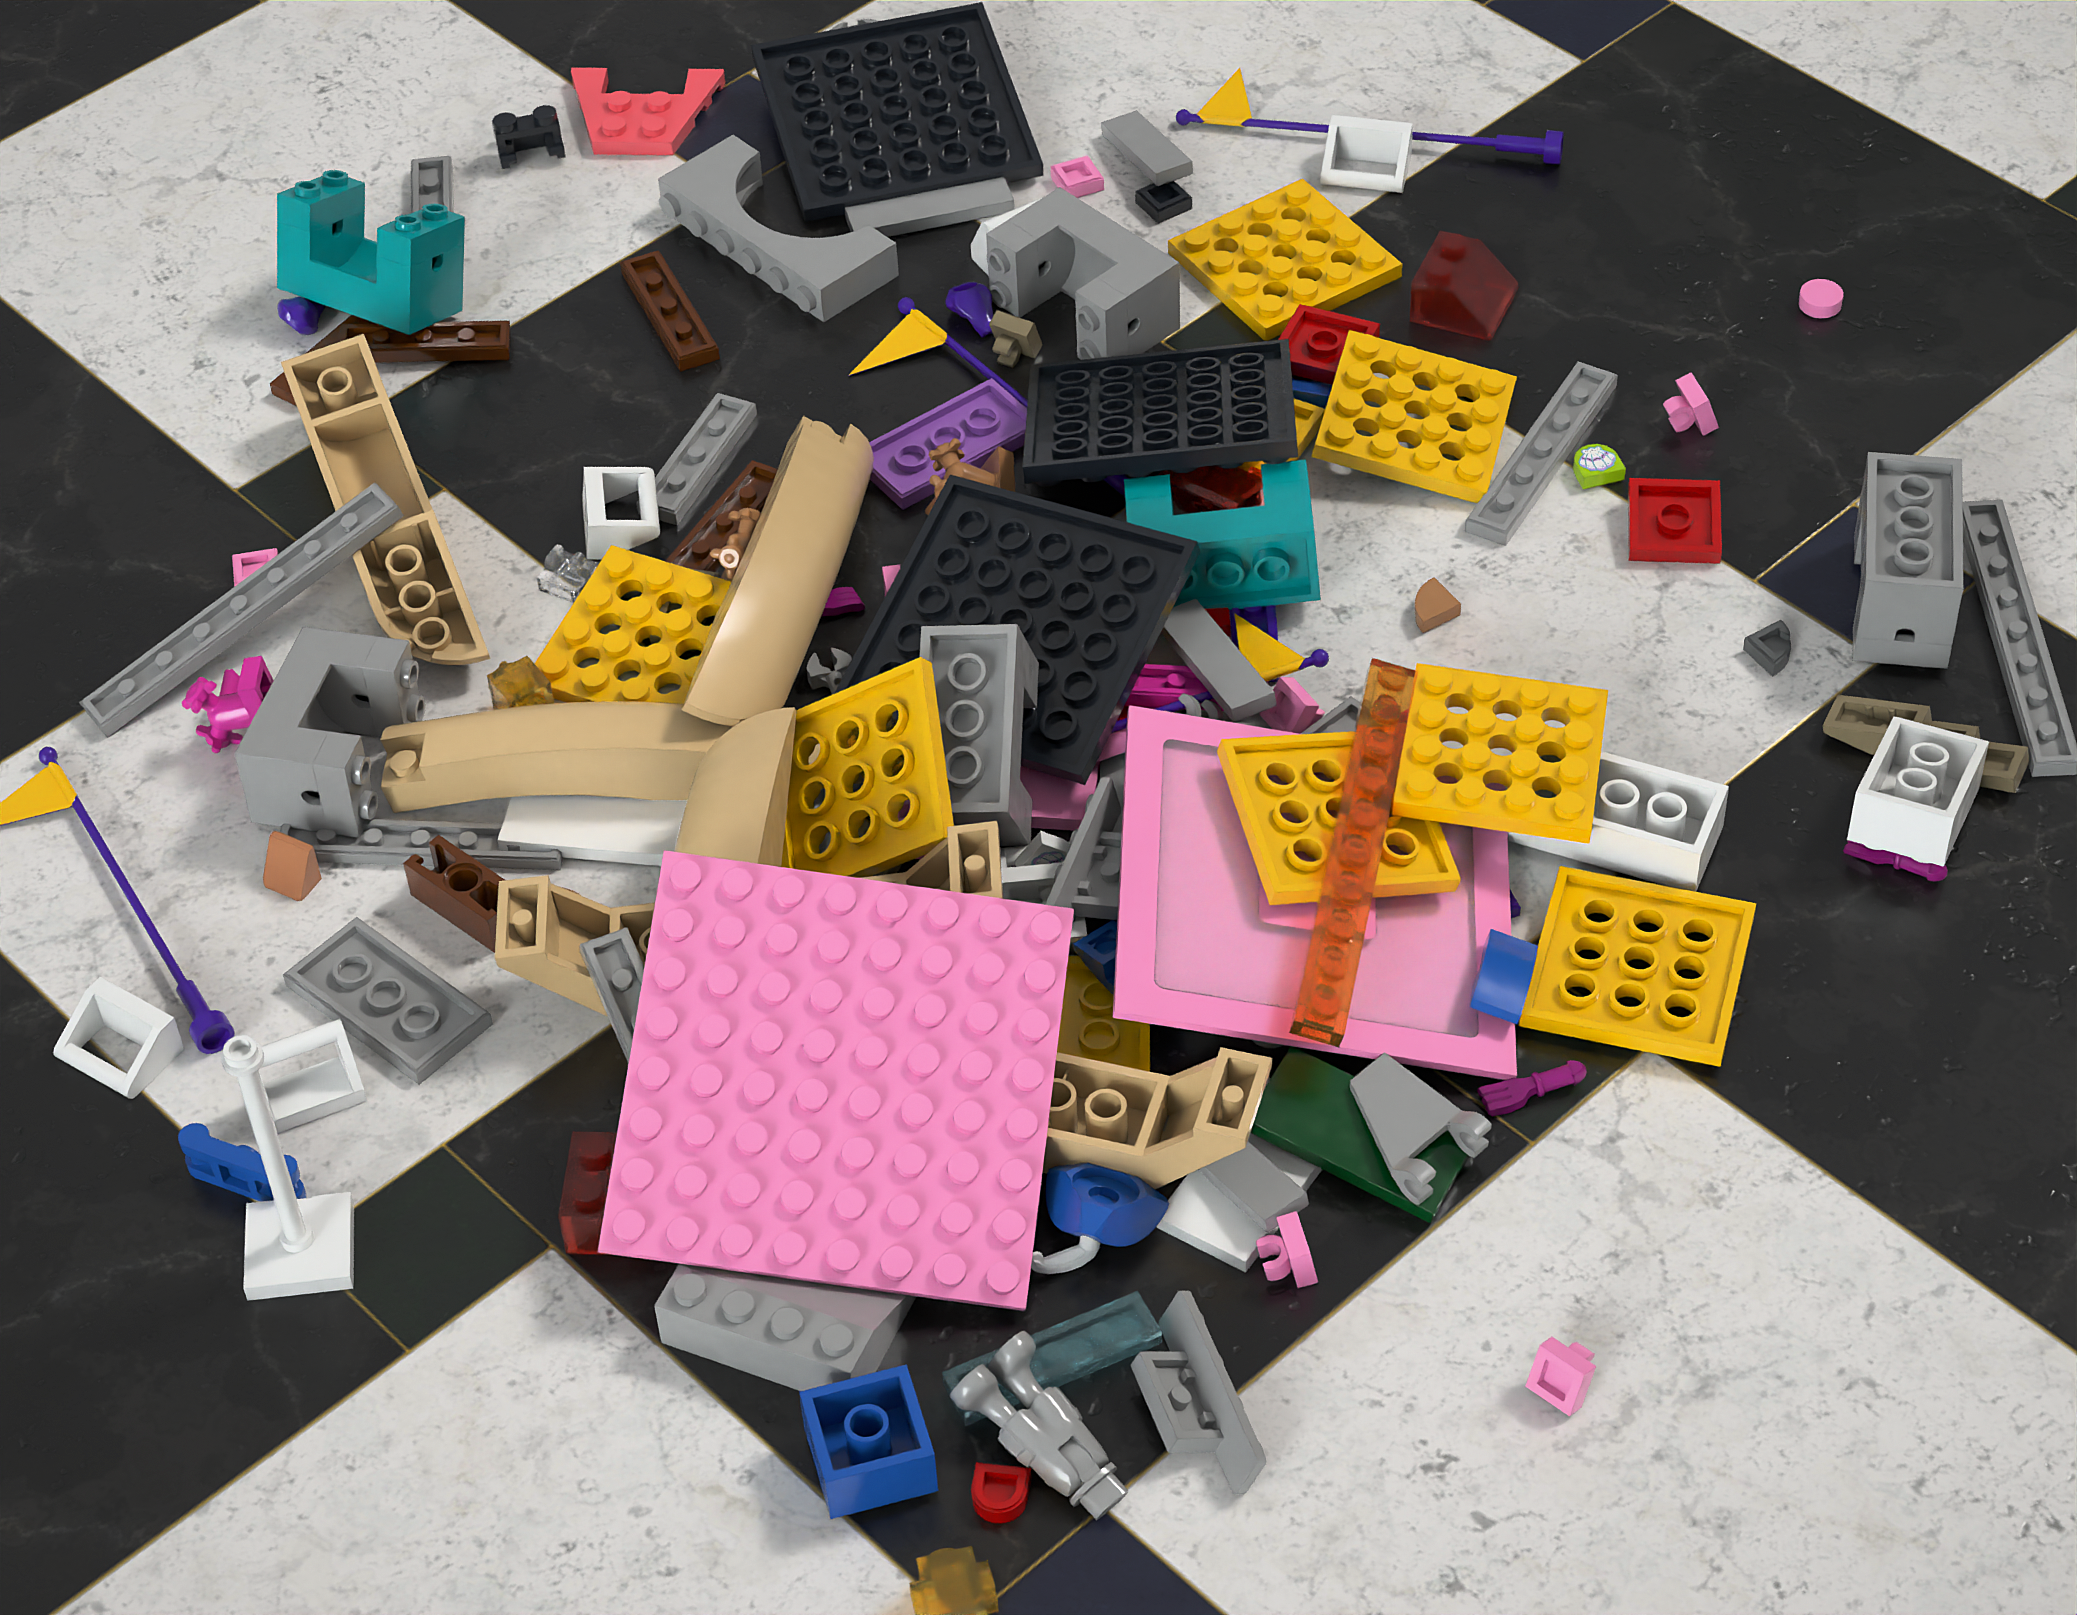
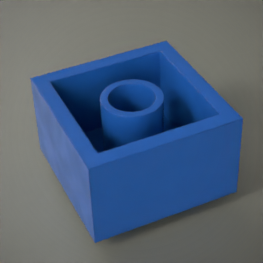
(869, 1441)

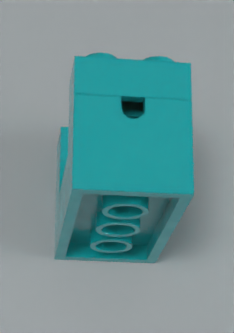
(397, 282)
(1247, 552)

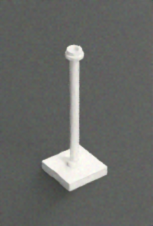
(288, 1241)

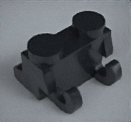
(527, 133)

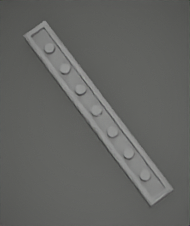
(241, 609)
(2018, 640)

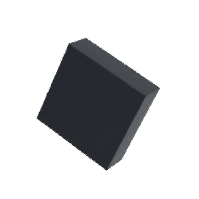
(1163, 201)

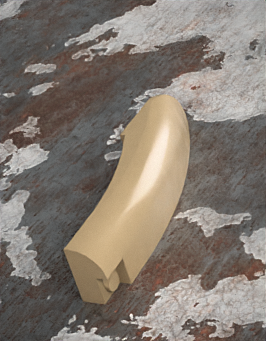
(361, 443)
(783, 576)
(548, 750)
(742, 792)

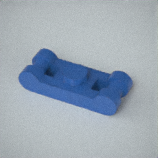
(230, 1165)

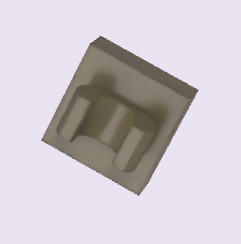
(1013, 338)

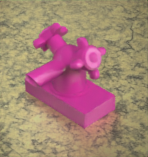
(234, 706)

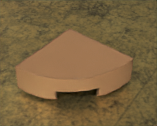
(1434, 605)

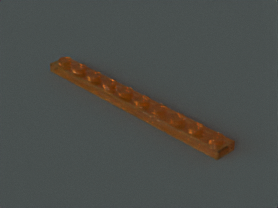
(1354, 855)

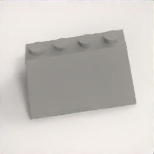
(779, 1326)

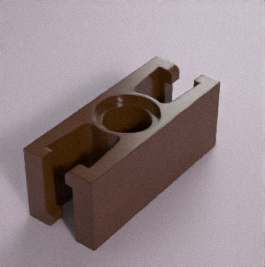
(457, 889)

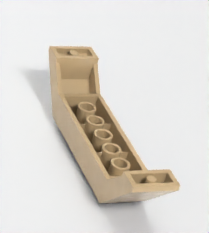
(545, 923)
(1119, 1114)

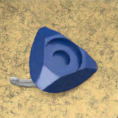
(1100, 1209)

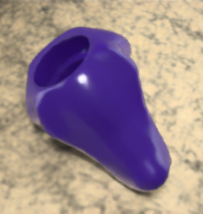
(973, 303)
(300, 314)

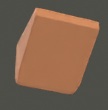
(290, 866)

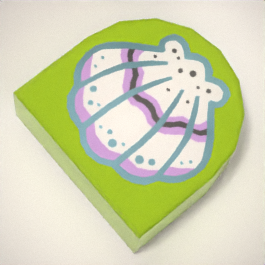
(1597, 466)

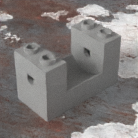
(1119, 282)
(1909, 560)
(981, 688)
(296, 751)

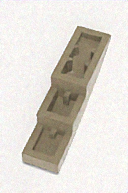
(1866, 720)

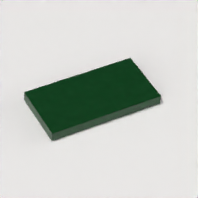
(1318, 1120)

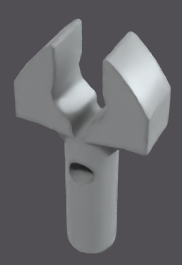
(822, 676)

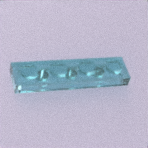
(1076, 1347)

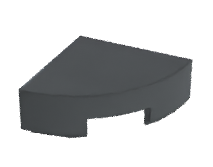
(1770, 647)

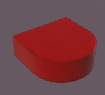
(1000, 1491)

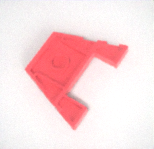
(641, 122)

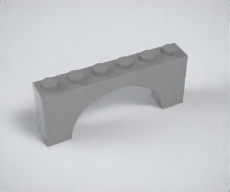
(812, 272)

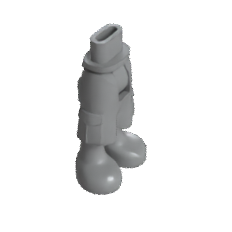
(1046, 1434)

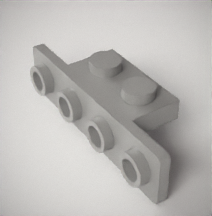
(1092, 866)
(1195, 1397)

